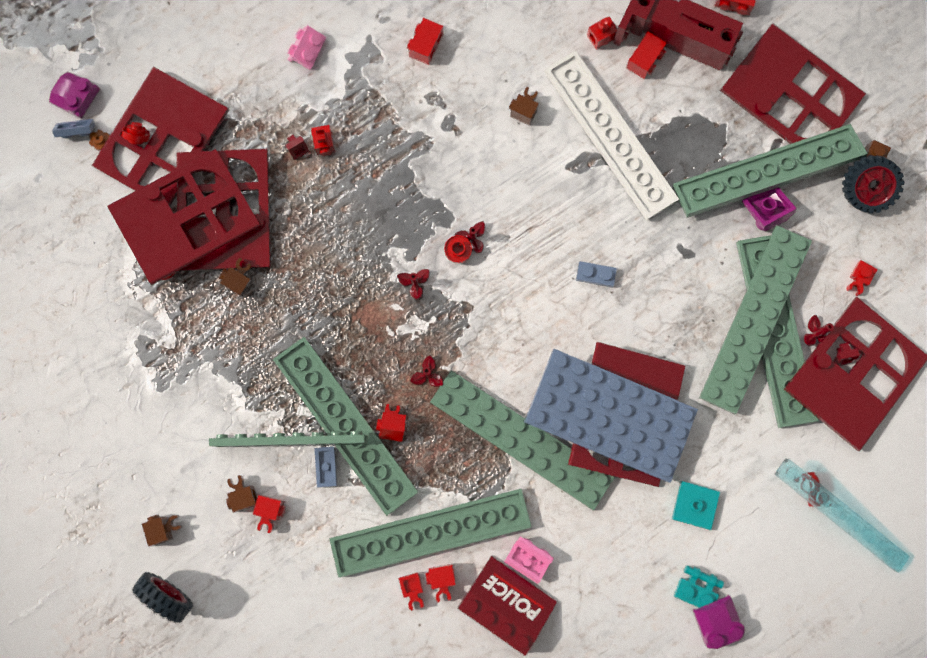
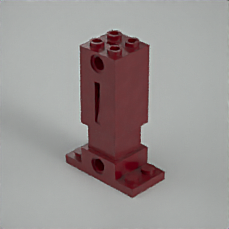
(685, 28)

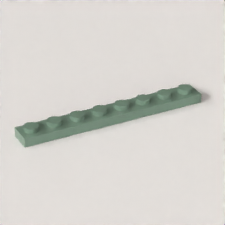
(279, 439)

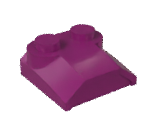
(73, 94)
(769, 208)
(719, 623)

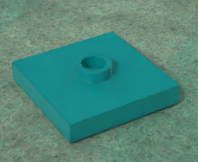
(695, 505)

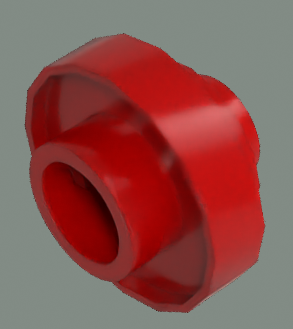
(135, 133)
(458, 249)

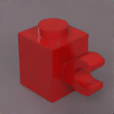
(602, 32)
(323, 140)
(391, 424)
(268, 510)
(441, 578)

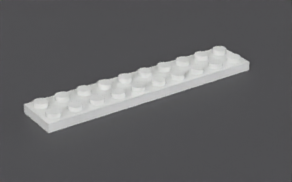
(611, 135)

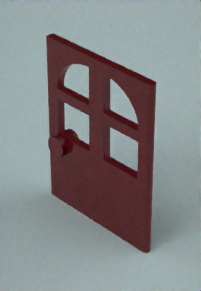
(770, 72)
(175, 112)
(156, 231)
(251, 247)
(644, 370)
(838, 395)

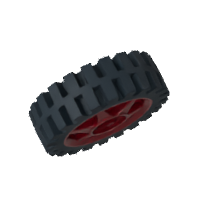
(887, 187)
(162, 597)

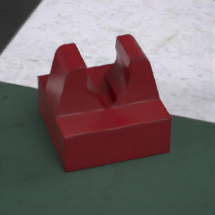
(296, 147)
(846, 355)

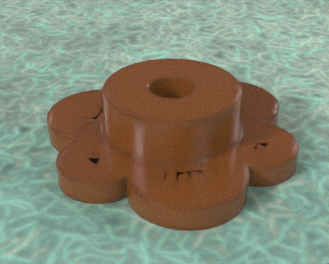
(102, 136)

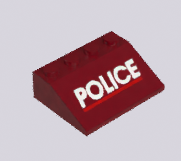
(507, 605)

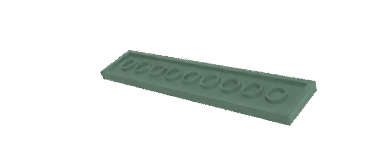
(769, 170)
(755, 320)
(783, 351)
(338, 413)
(519, 440)
(429, 533)

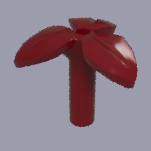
(474, 232)
(414, 279)
(817, 332)
(428, 366)

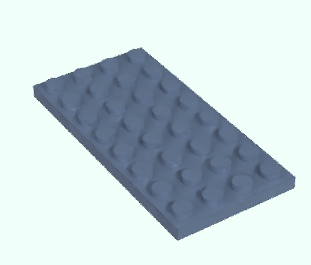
(611, 415)

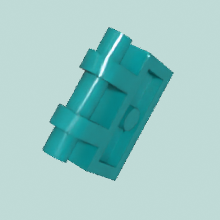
(694, 594)

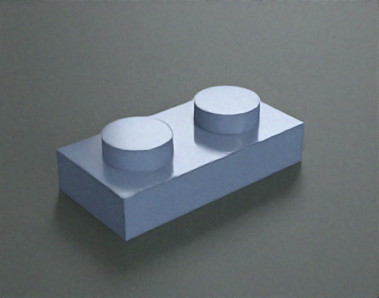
(67, 129)
(596, 274)
(325, 467)

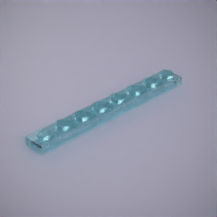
(842, 515)

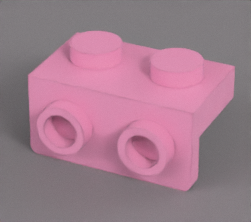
(306, 47)
(529, 559)

